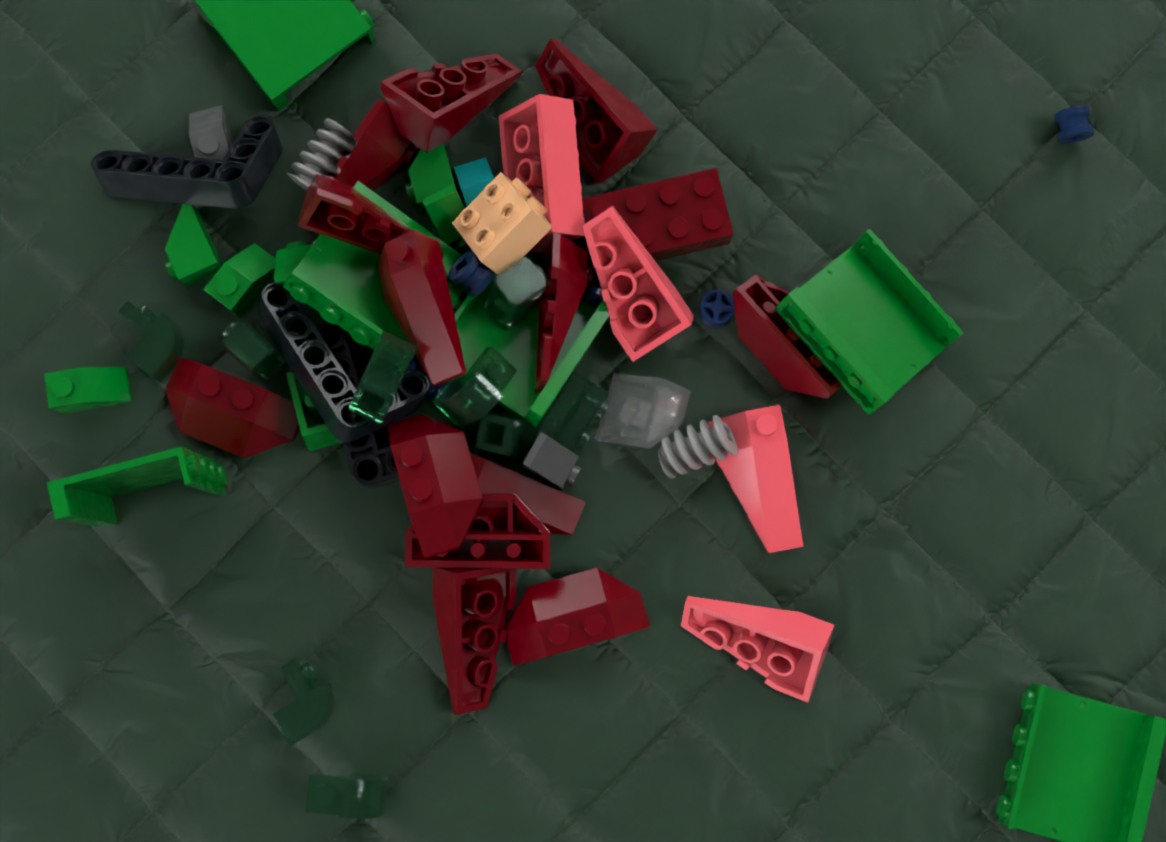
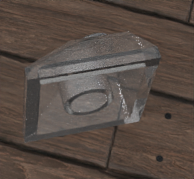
(642, 410)

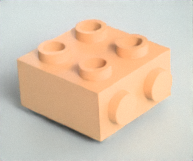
(502, 223)

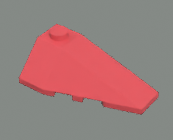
(637, 293)
(764, 476)
(774, 642)

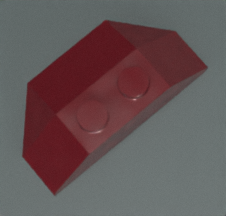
(776, 342)
(229, 410)
(436, 481)
(500, 537)
(572, 615)

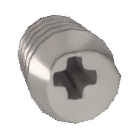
(324, 153)
(696, 447)

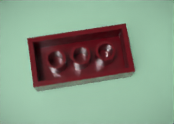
(671, 214)

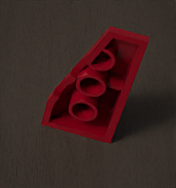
(440, 102)
(608, 124)
(378, 152)
(348, 215)
(566, 281)
(421, 302)
(552, 507)
(470, 623)

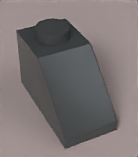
(210, 133)
(552, 462)

